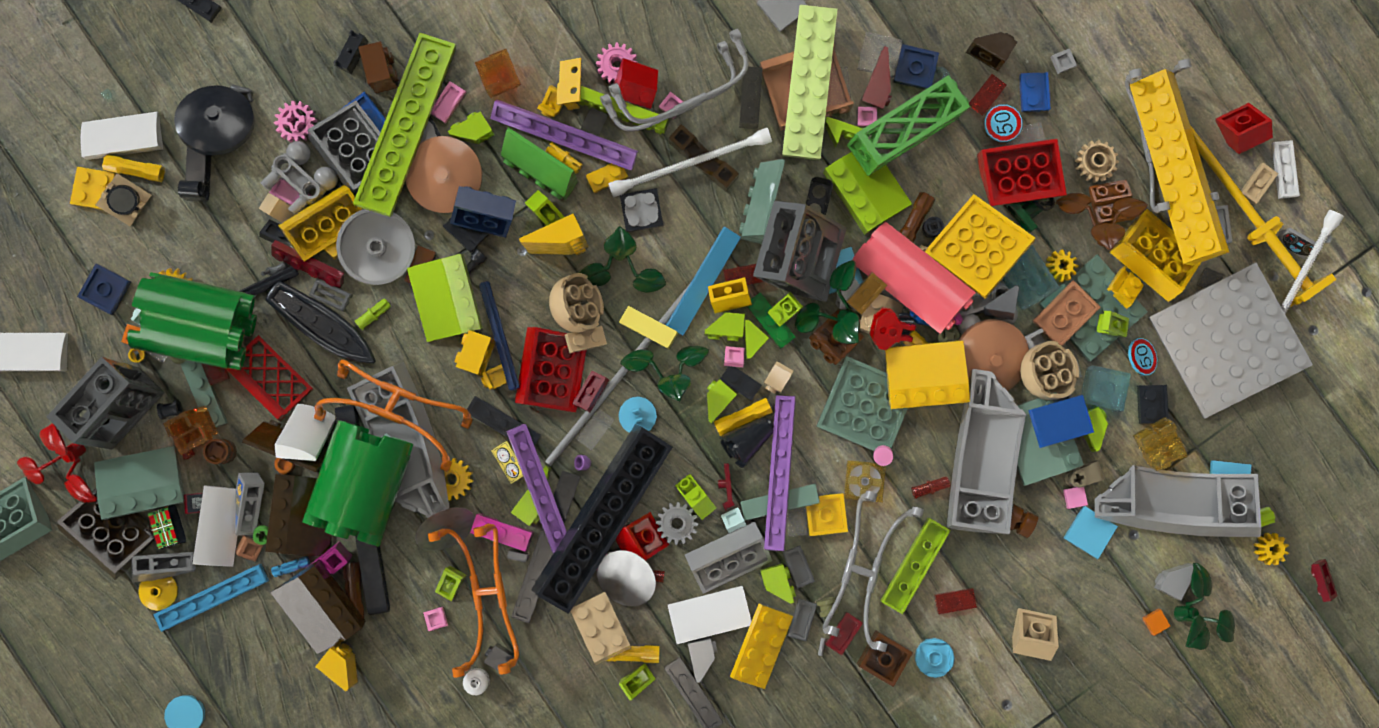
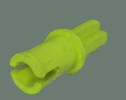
(372, 314)

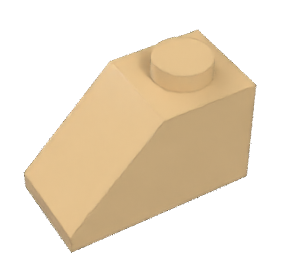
(777, 378)

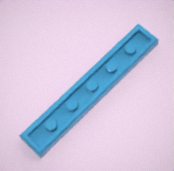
(704, 277)
(211, 597)

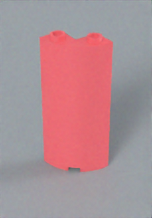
(914, 277)

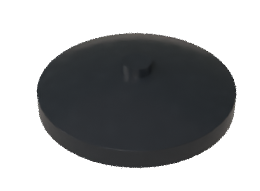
(214, 120)

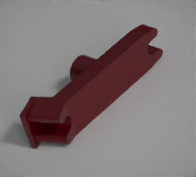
(726, 484)

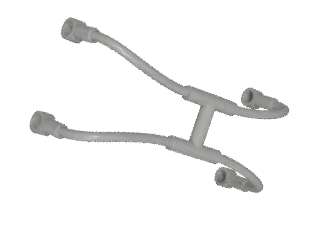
(1134, 74)
(687, 105)
(872, 574)

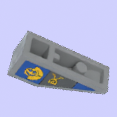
(248, 502)

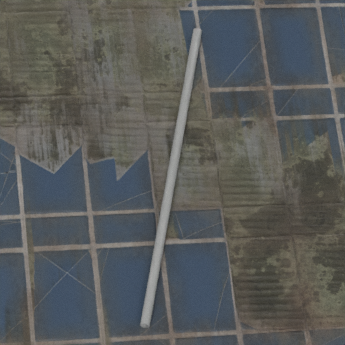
(608, 389)

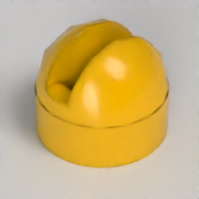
(132, 356)

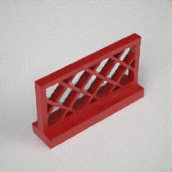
(259, 392)

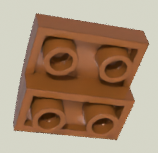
(1104, 197)

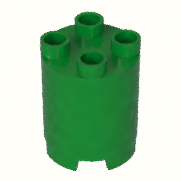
(192, 321)
(358, 483)

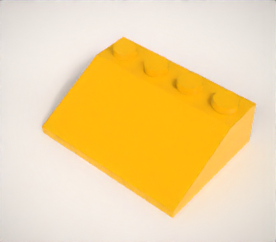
(560, 238)
(1154, 256)
(927, 374)

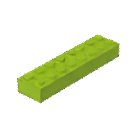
(592, 99)
(915, 565)

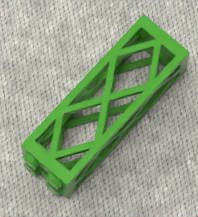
(949, 100)

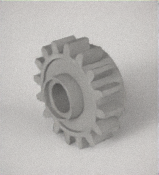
(666, 523)

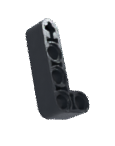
(197, 177)

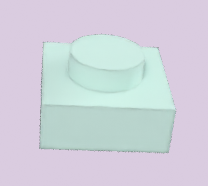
(733, 520)

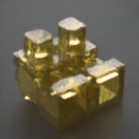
(1160, 444)

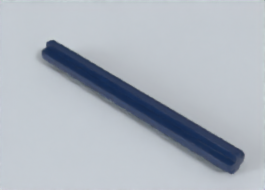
(499, 335)

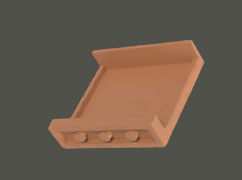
(777, 79)

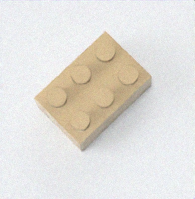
(600, 628)

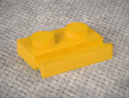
(1125, 287)

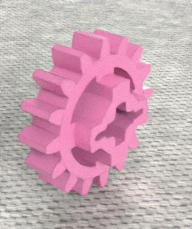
(288, 117)

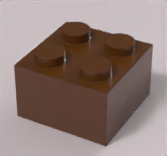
(378, 67)
(886, 664)

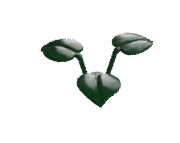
(620, 246)
(848, 323)
(673, 385)
(1199, 634)

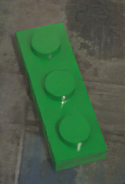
(759, 308)

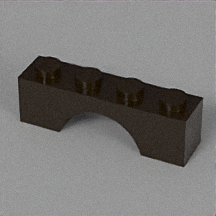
(715, 169)

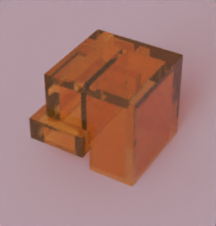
(497, 73)
(191, 429)

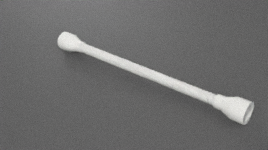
(619, 187)
(1331, 221)

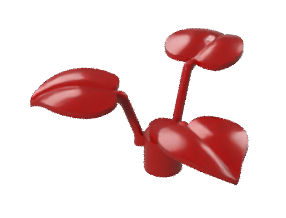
(53, 441)

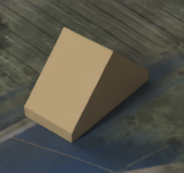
(276, 208)

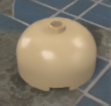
(566, 303)
(1049, 370)

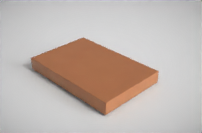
(1066, 313)

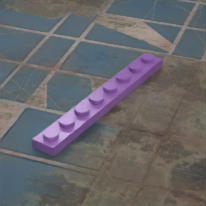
(564, 134)
(780, 473)
(537, 485)

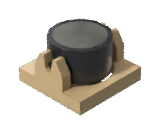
(122, 200)

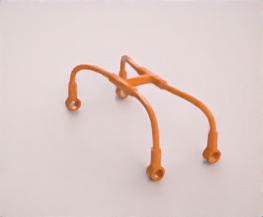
(387, 412)
(478, 592)

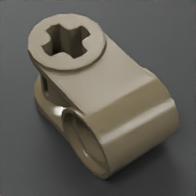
(1087, 474)

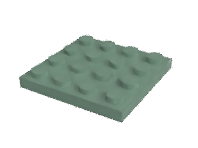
(1094, 280)
(860, 407)

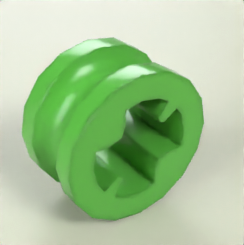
(256, 537)

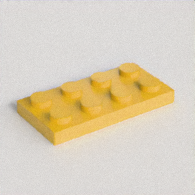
(761, 646)

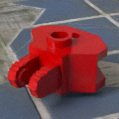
(891, 329)

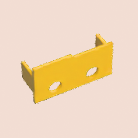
(567, 82)

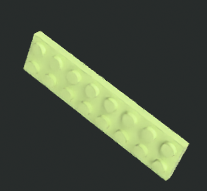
(809, 82)

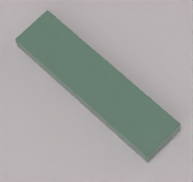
(798, 498)

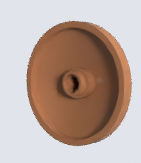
(439, 170)
(995, 348)

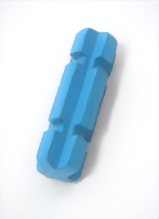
(290, 566)

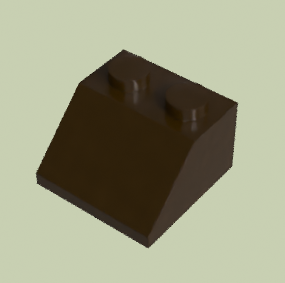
(992, 49)

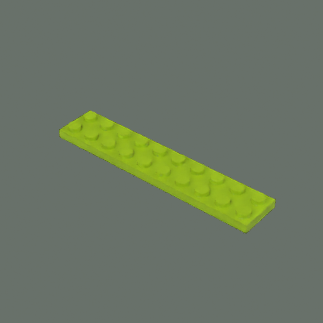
(404, 125)

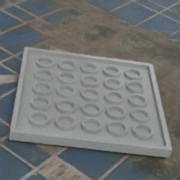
(1230, 340)

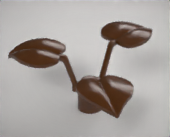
(1105, 234)

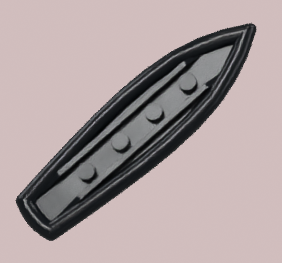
(319, 323)

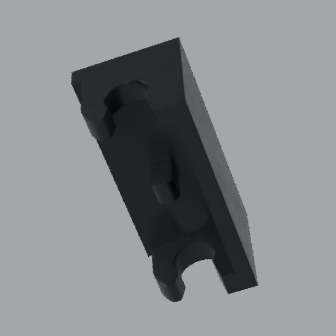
(350, 53)

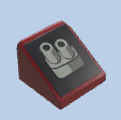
(192, 503)

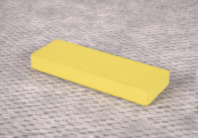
(648, 327)

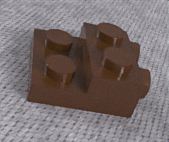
(824, 340)

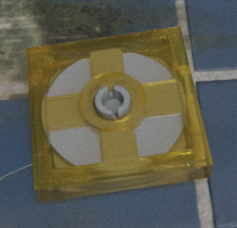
(862, 478)

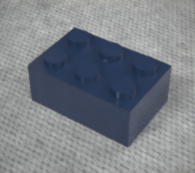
(483, 211)

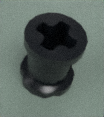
(169, 409)

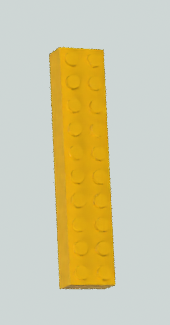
(1179, 168)

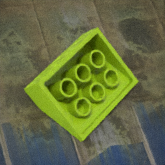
(867, 198)
(444, 297)

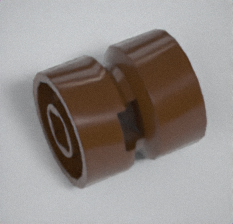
(219, 451)
(1023, 521)

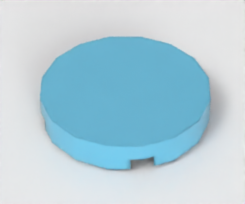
(934, 657)
(184, 712)

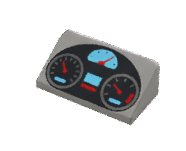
(1296, 243)

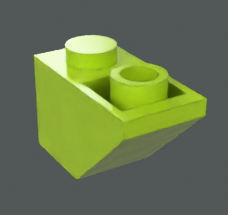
(472, 130)
(785, 309)
(728, 325)
(695, 496)
(776, 582)

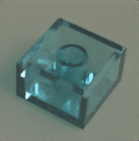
(1105, 388)

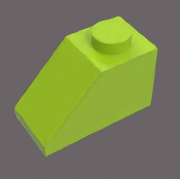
(543, 208)
(718, 398)
(1099, 423)

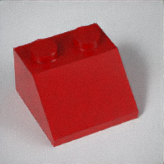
(637, 82)
(1245, 128)
(642, 537)

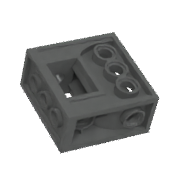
(806, 241)
(105, 392)

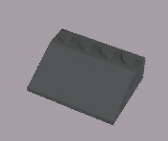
(346, 143)

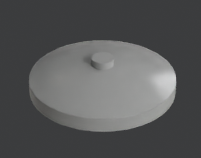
(375, 247)

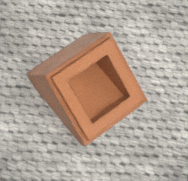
(248, 548)

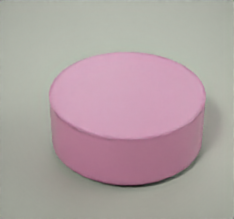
(883, 455)

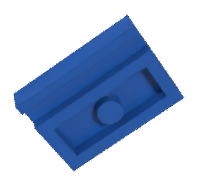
(1034, 92)

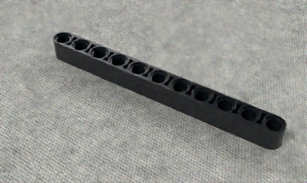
(369, 555)

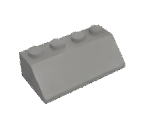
(728, 557)

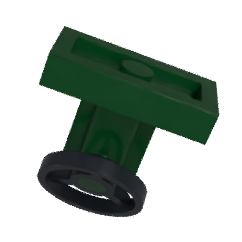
(1028, 210)

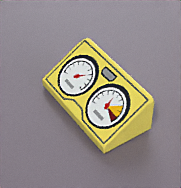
(507, 460)

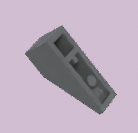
(161, 566)

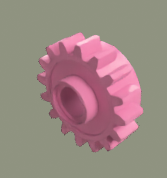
(609, 57)

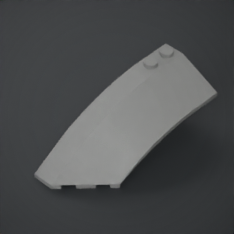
(985, 458)
(423, 482)
(1183, 503)

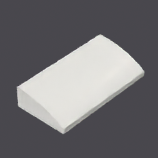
(121, 136)
(33, 351)
(303, 435)
(216, 528)
(709, 614)

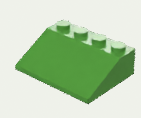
(538, 165)

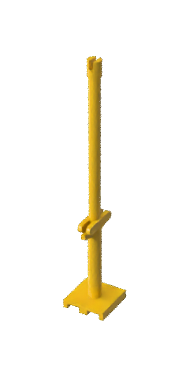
(1266, 231)

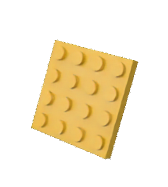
(980, 246)

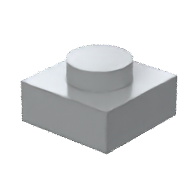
(1063, 61)

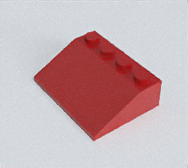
(1022, 172)
(548, 372)

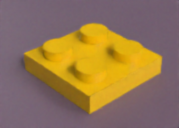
(89, 186)
(827, 516)

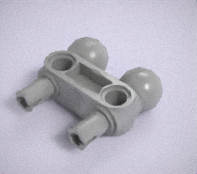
(298, 154)
(977, 307)

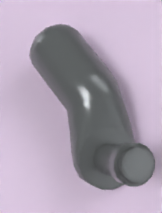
(243, 90)
(272, 270)

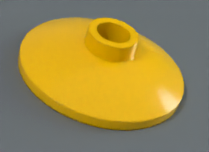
(166, 595)

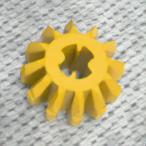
(1067, 270)
(1271, 557)

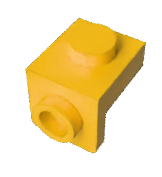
(549, 104)
(494, 378)

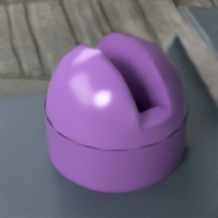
(582, 462)

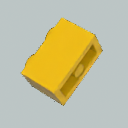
(729, 295)

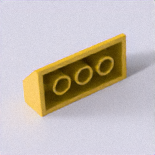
(327, 217)

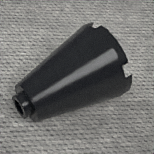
(746, 440)

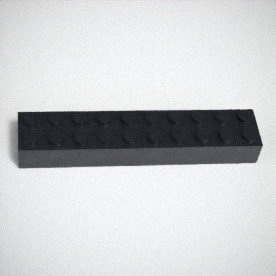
(601, 519)

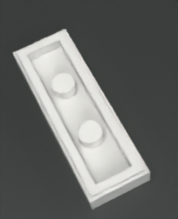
(1286, 167)

